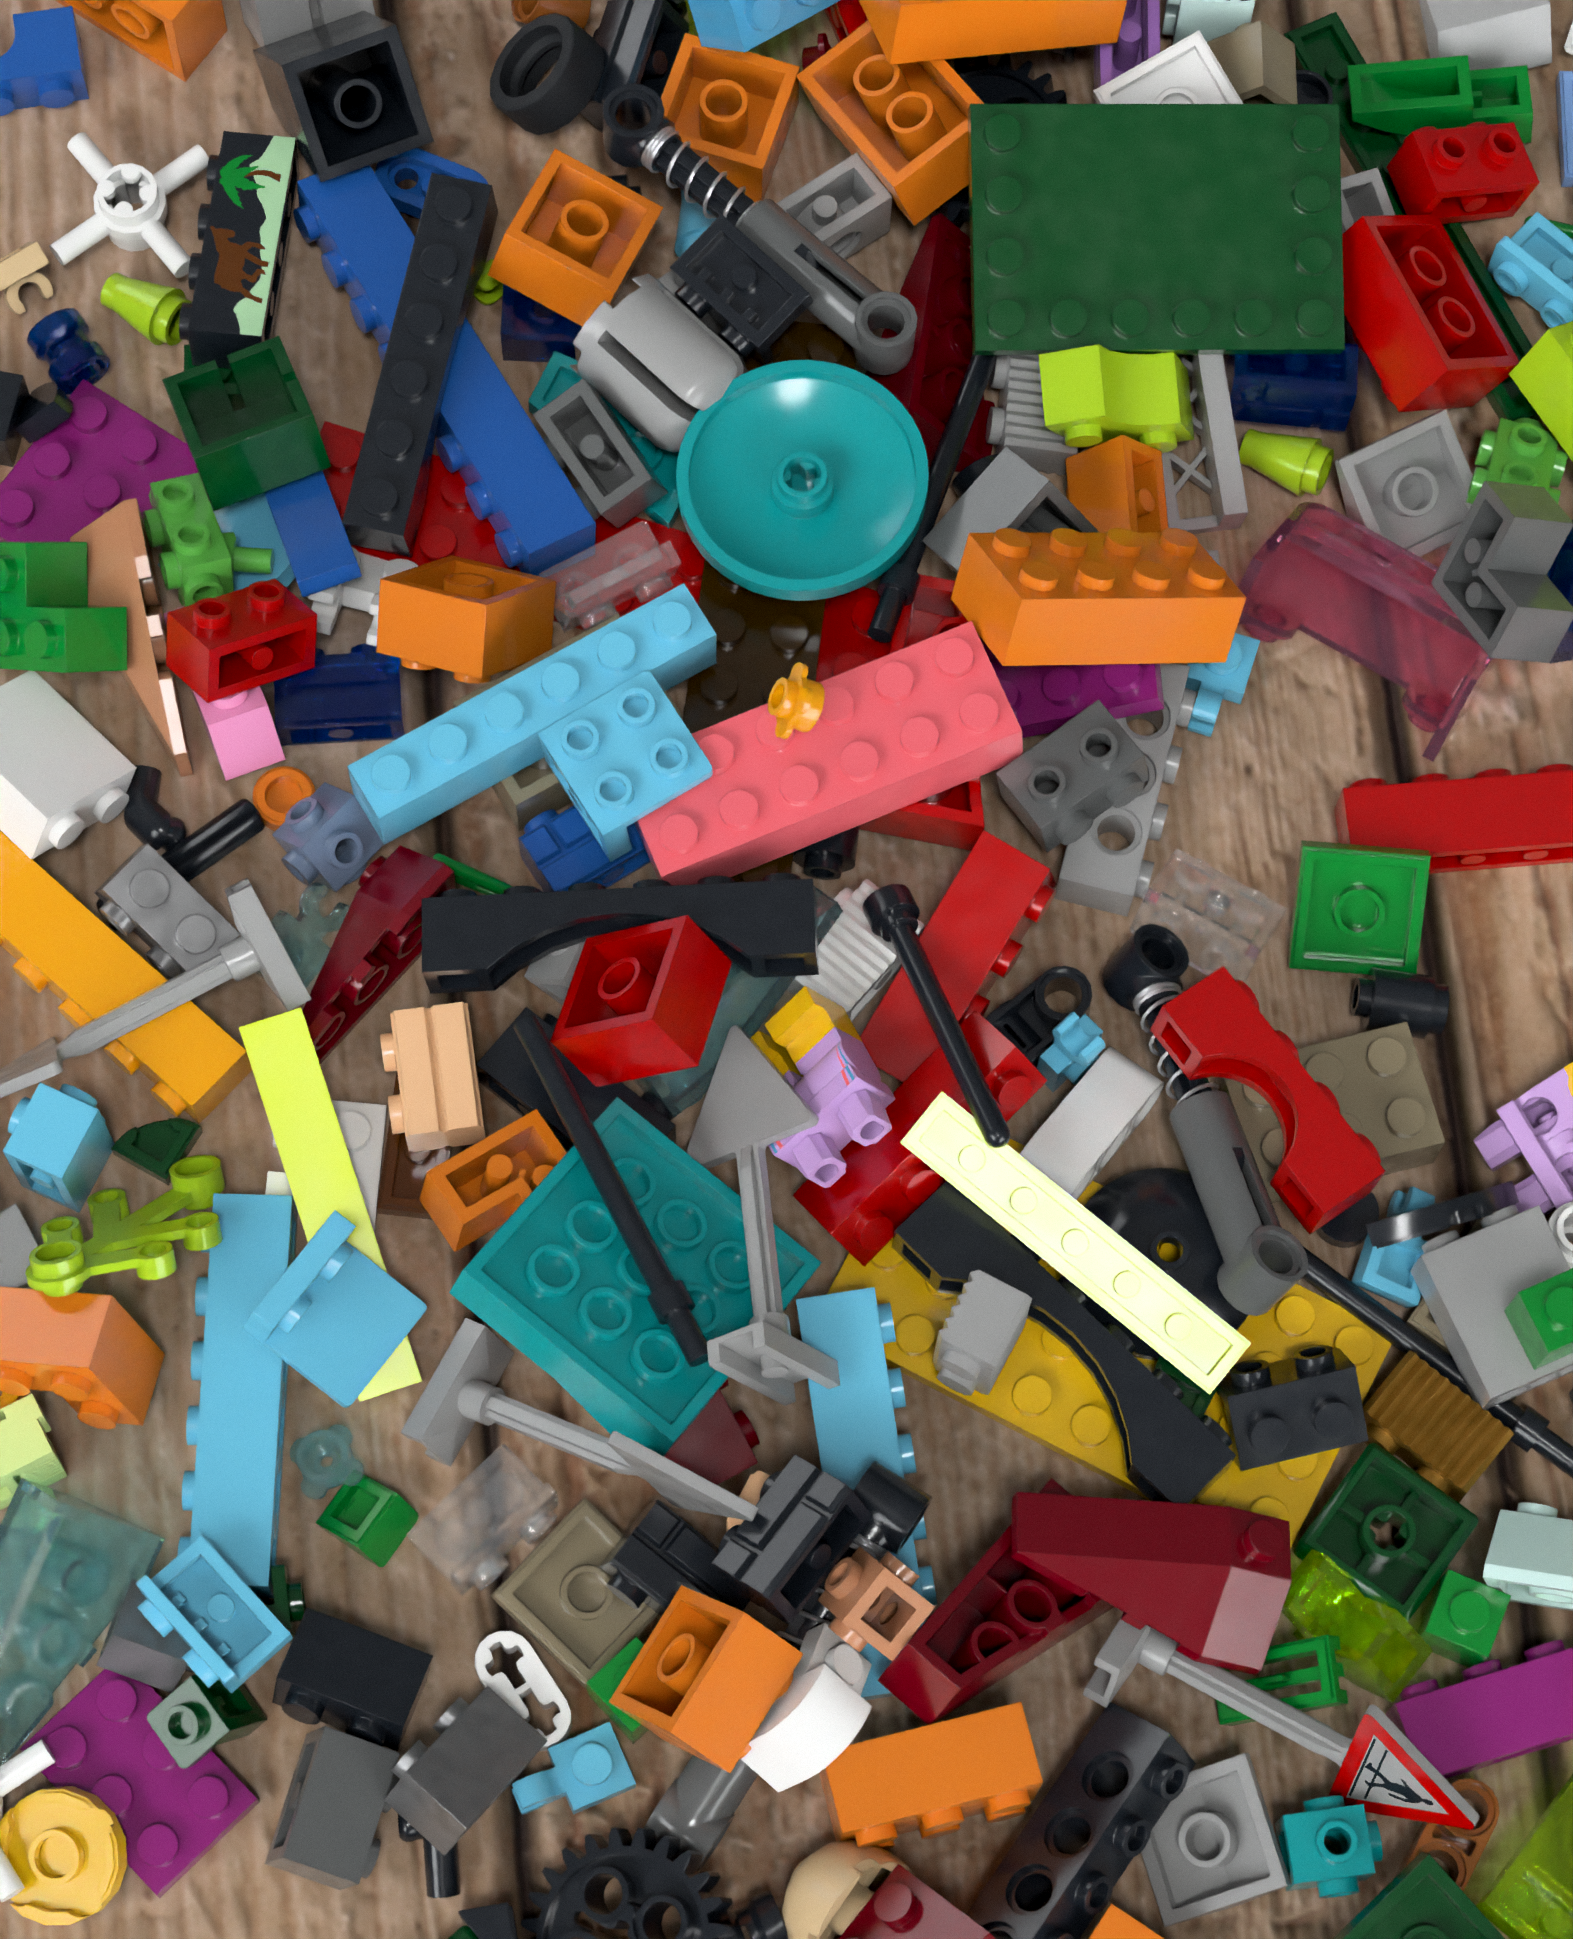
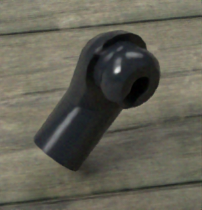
(440, 1870)

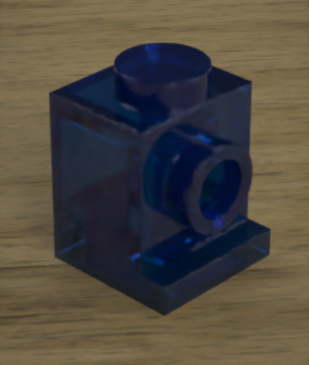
(529, 335)

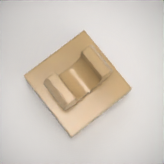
(20, 268)

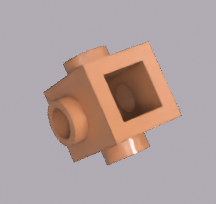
(874, 1602)

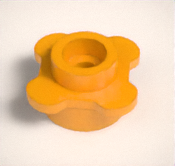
(796, 702)

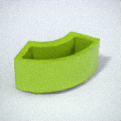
(1109, 393)

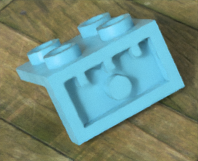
(623, 758)
(335, 1314)

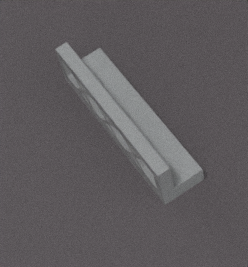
(1218, 451)

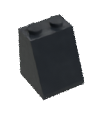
(345, 94)

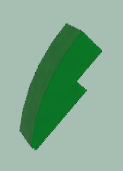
(1439, 94)

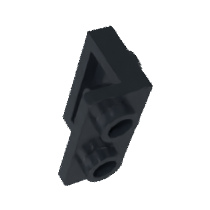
(1292, 1406)

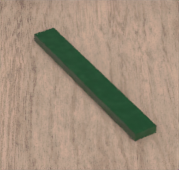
(1327, 50)

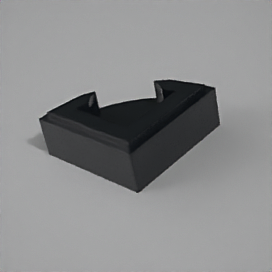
(43, 411)

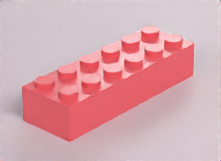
(880, 744)

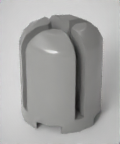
(655, 361)

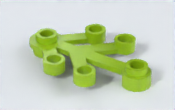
(67, 1261)

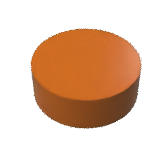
(278, 792)

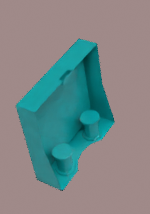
(577, 1303)

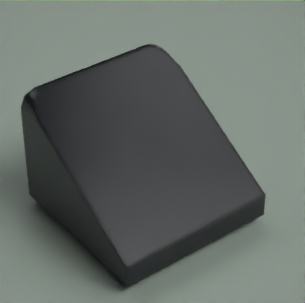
(491, 1921)

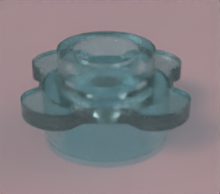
(317, 1445)

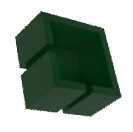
(257, 445)

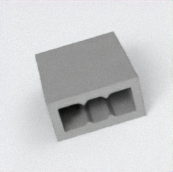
(1470, 1286)

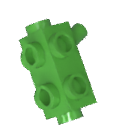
(1519, 462)
(194, 551)

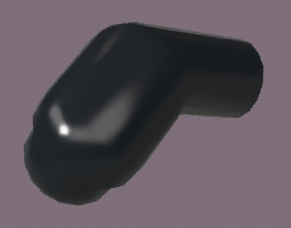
(146, 816)

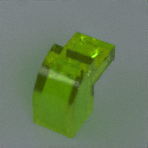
(1376, 1641)

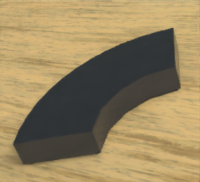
(1441, 1215)

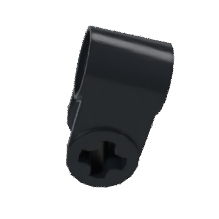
(1030, 1021)

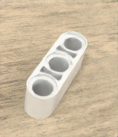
(1093, 1122)

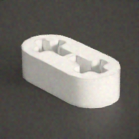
(536, 1680)

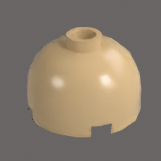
(833, 1888)

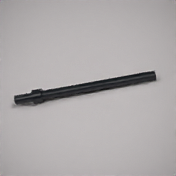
(901, 581)
(668, 1297)
(1527, 1425)

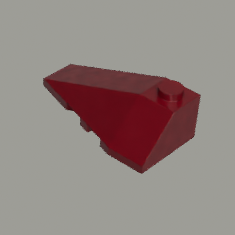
(941, 295)
(373, 944)
(1185, 1569)

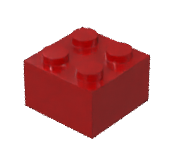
(641, 1001)

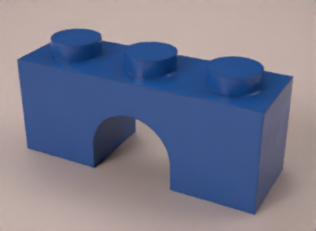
(43, 62)

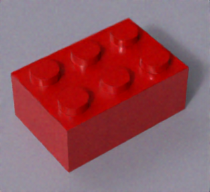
(1420, 314)

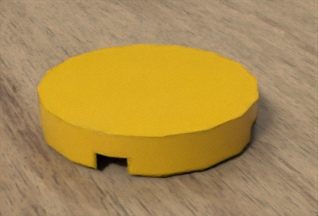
(65, 1854)

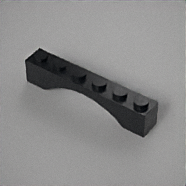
(408, 399)
(487, 939)
(1163, 1443)

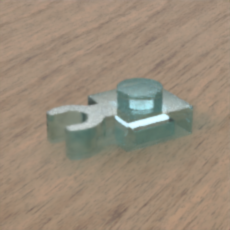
(304, 933)

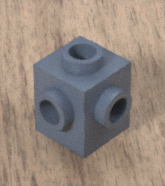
(327, 838)

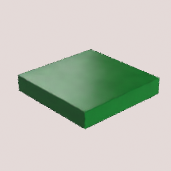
(1358, 908)

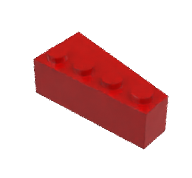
(956, 814)
(968, 945)

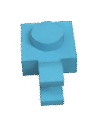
(1220, 682)
(1073, 1051)
(1388, 1268)
(584, 1770)

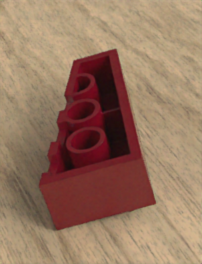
(986, 1631)

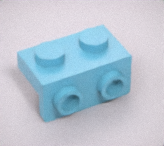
(1537, 268)
(214, 1614)

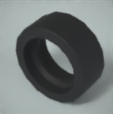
(567, 86)

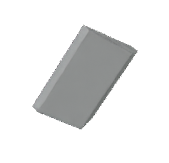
(1489, 31)
(1409, 485)
(1214, 1845)

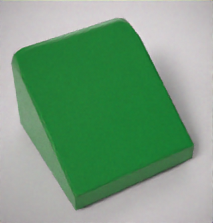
(369, 1519)

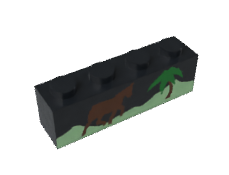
(243, 246)

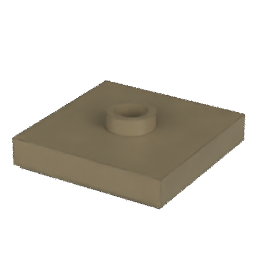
(564, 1596)

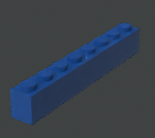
(480, 420)

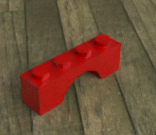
(1222, 1034)

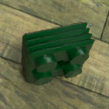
(1427, 1522)

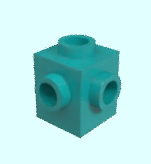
(1308, 1860)

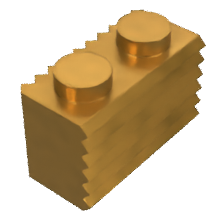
(1434, 1426)

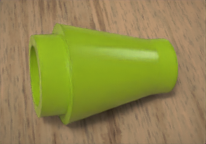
(146, 307)
(1289, 460)

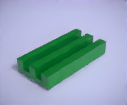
(1326, 1672)

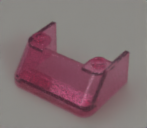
(1370, 605)

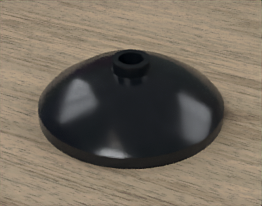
(1158, 1209)

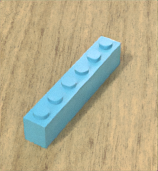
(499, 728)
(241, 1391)
(858, 1418)

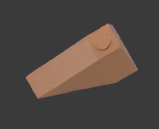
(125, 575)

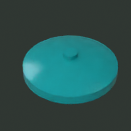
(802, 480)

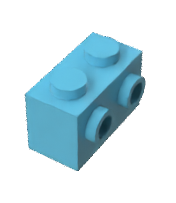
(58, 1144)

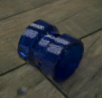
(65, 346)

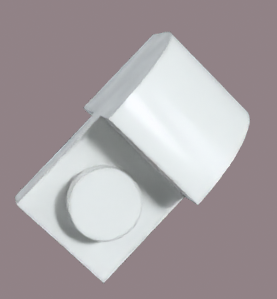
(815, 1714)

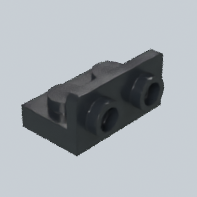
(739, 289)

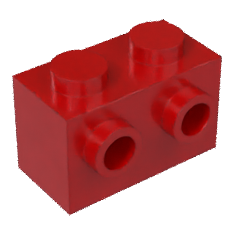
(1463, 172)
(241, 640)

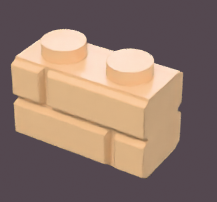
(435, 1076)

